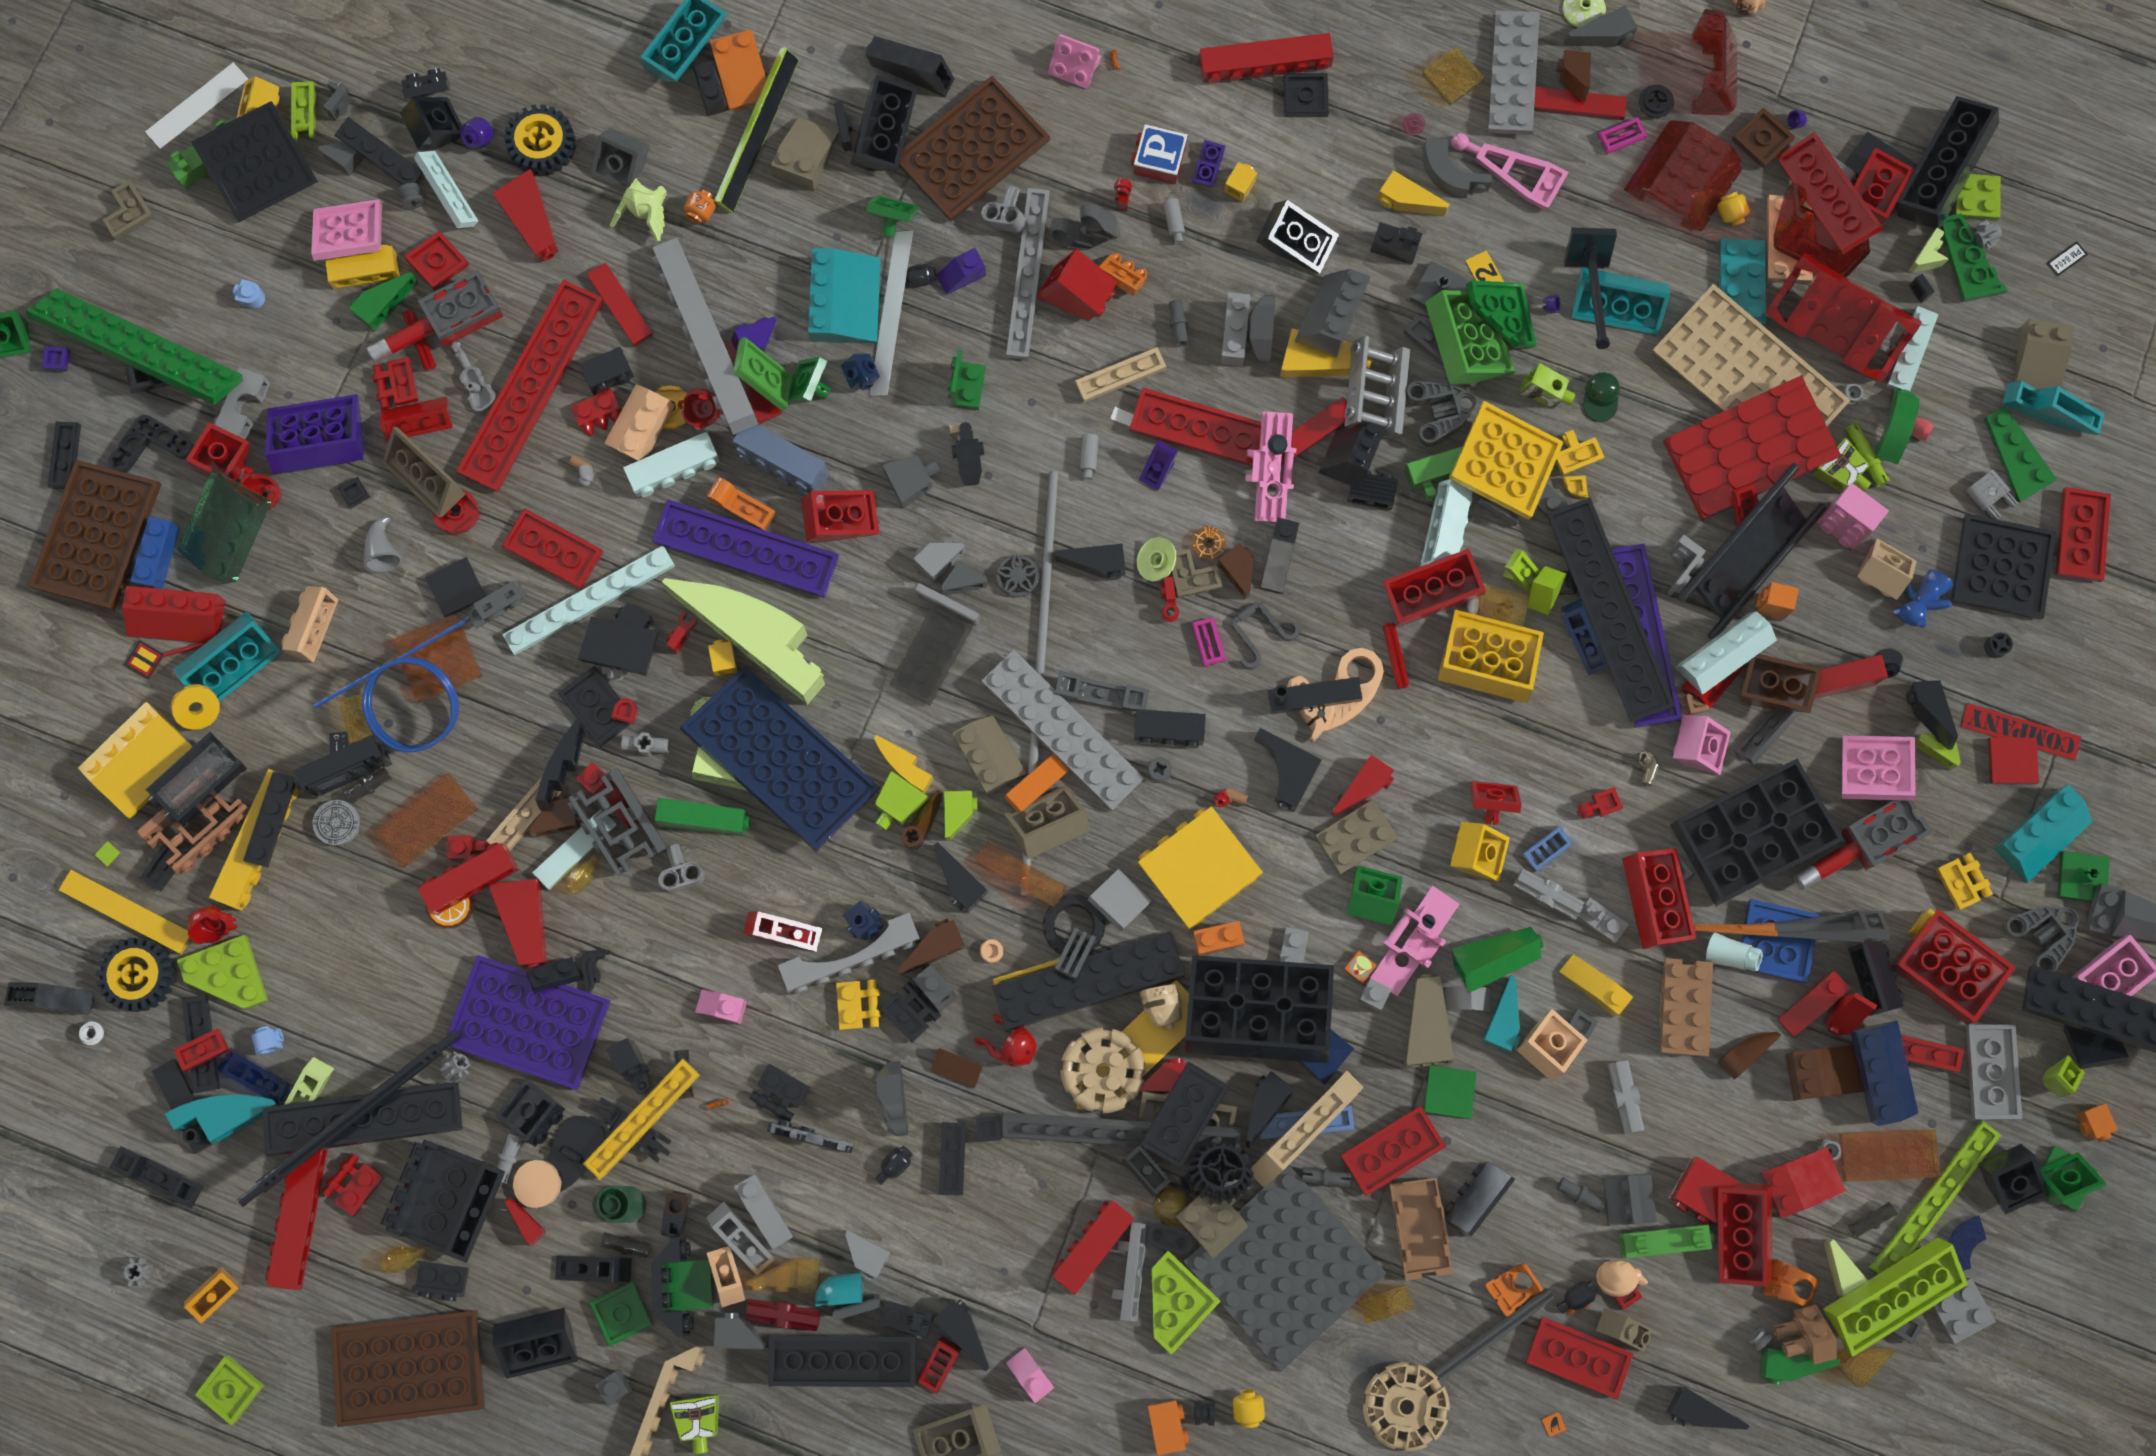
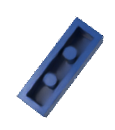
(155, 553)

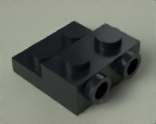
(427, 84)
(531, 1113)

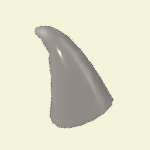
(378, 551)

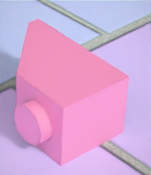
(721, 1006)
(1030, 1375)

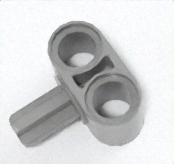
(1005, 213)
(679, 870)

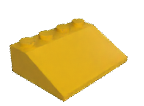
(1491, 656)
(135, 758)

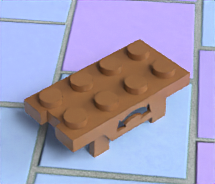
(1685, 1008)
(1421, 1228)

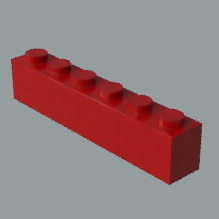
(1266, 57)
(296, 1223)

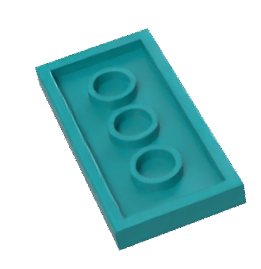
(1743, 274)

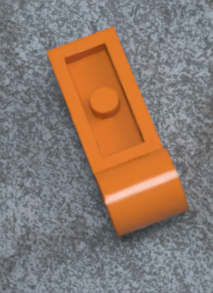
(739, 504)

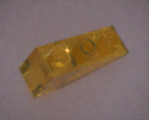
(796, 1273)

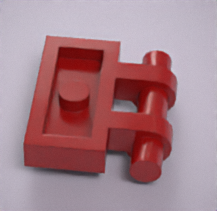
(402, 382)
(358, 1189)

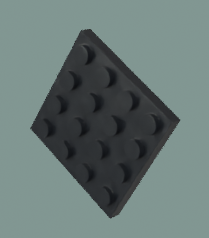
(254, 161)
(2003, 566)

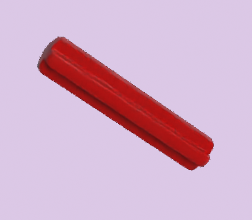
(421, 346)
(1395, 656)

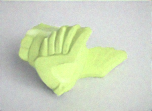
(644, 205)

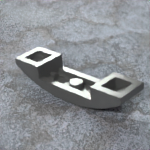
(1101, 693)

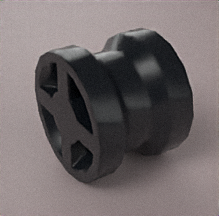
(2003, 642)
(1204, 1413)

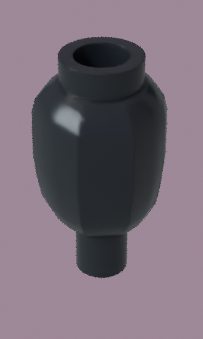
(920, 275)
(894, 1164)
(1578, 1296)

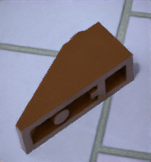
(937, 944)

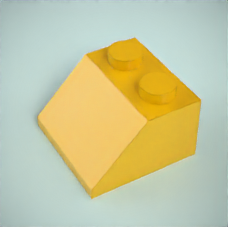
(1480, 851)

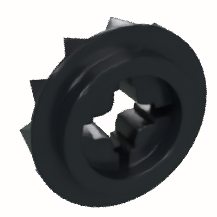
(1662, 94)

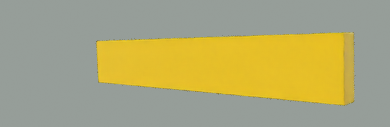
(125, 911)
(641, 1119)

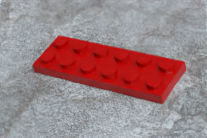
(1829, 193)
(1196, 426)

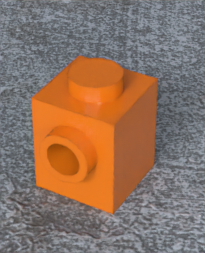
(2096, 1122)

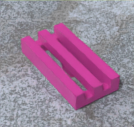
(1606, 142)
(1214, 660)

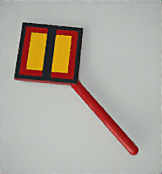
(145, 658)

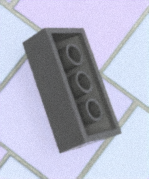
(1333, 311)

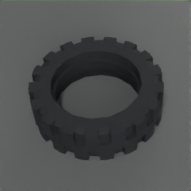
(1072, 901)

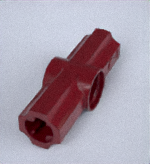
(783, 1315)

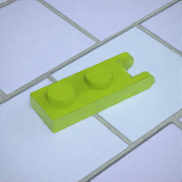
(303, 108)

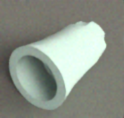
(1733, 953)

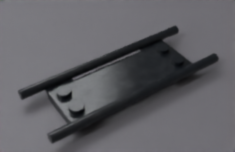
(1748, 550)

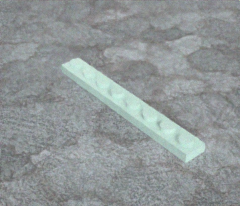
(588, 600)

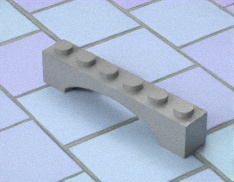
(801, 974)

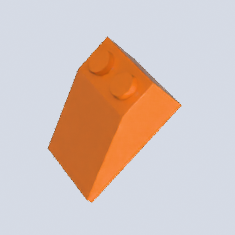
(739, 68)

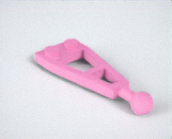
(1546, 187)

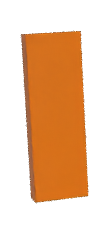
(1036, 783)

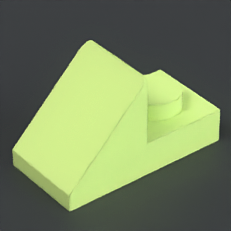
(1928, 256)

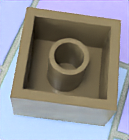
(1212, 1224)

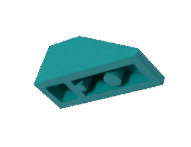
(1504, 1022)

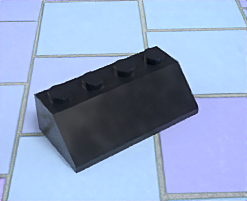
(883, 125)

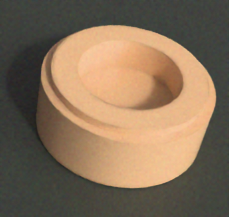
(991, 951)

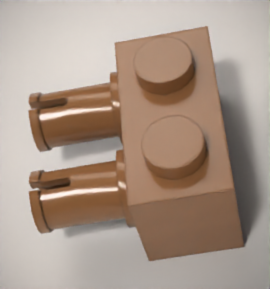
(1813, 1334)

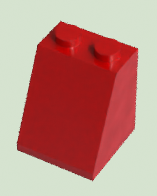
(1078, 286)

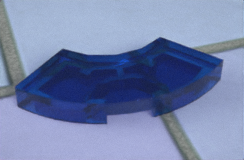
(1965, 1239)

